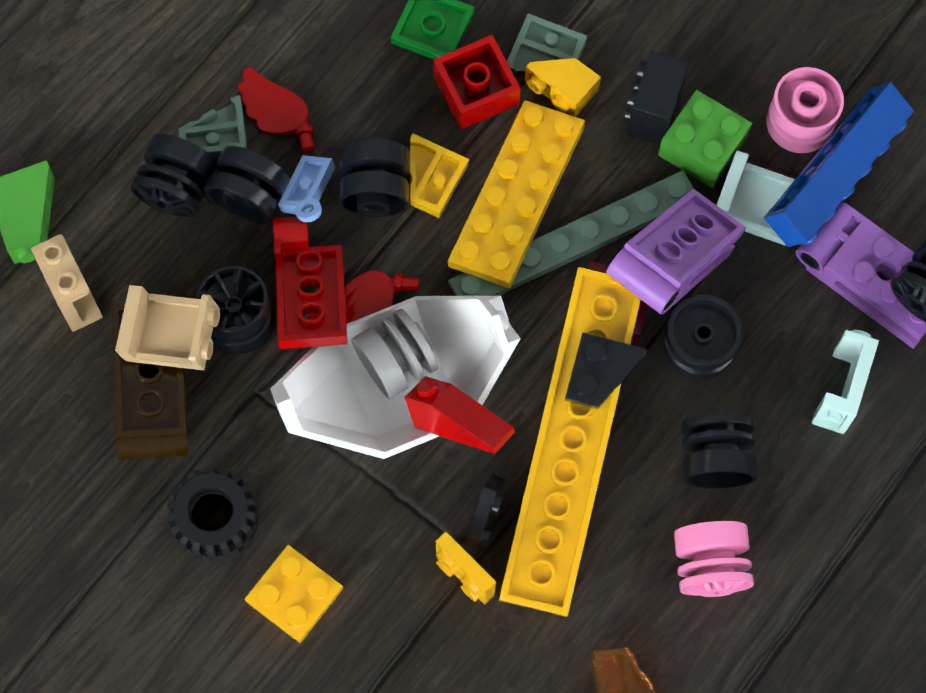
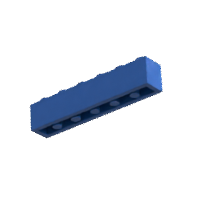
(839, 165)

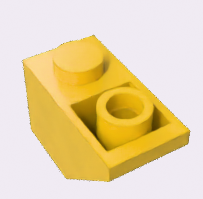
(564, 82)

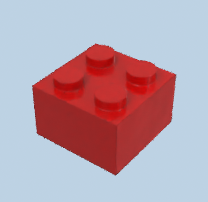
(476, 82)

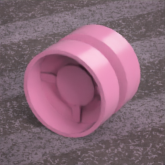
(804, 110)

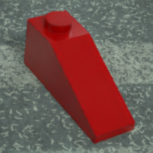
(456, 416)

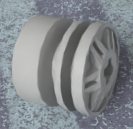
(395, 353)

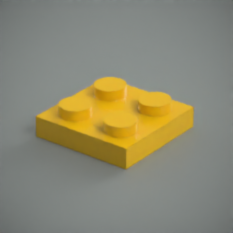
(456, 561)
(294, 594)

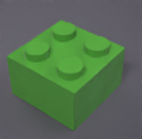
(704, 139)

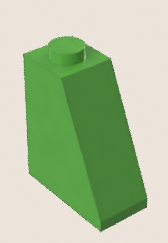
(26, 209)

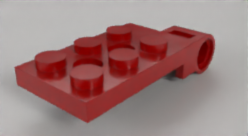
(302, 267)

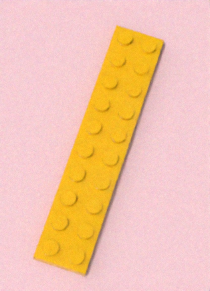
(567, 456)

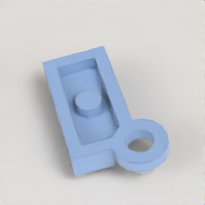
(307, 188)

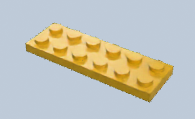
(516, 194)

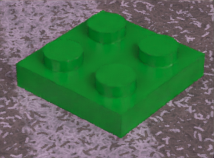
(432, 26)

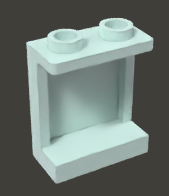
(750, 195)
(838, 412)

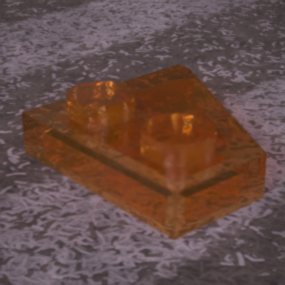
(619, 672)

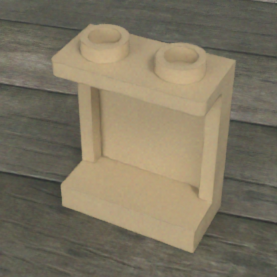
(66, 282)
(167, 329)

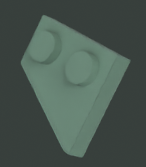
(542, 42)
(217, 129)

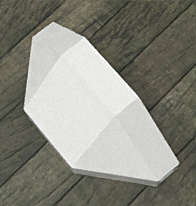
(338, 403)

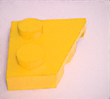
(433, 175)

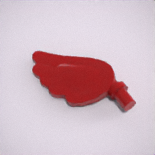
(275, 109)
(372, 293)

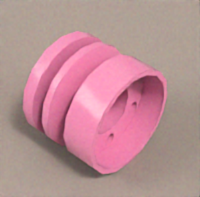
(714, 564)

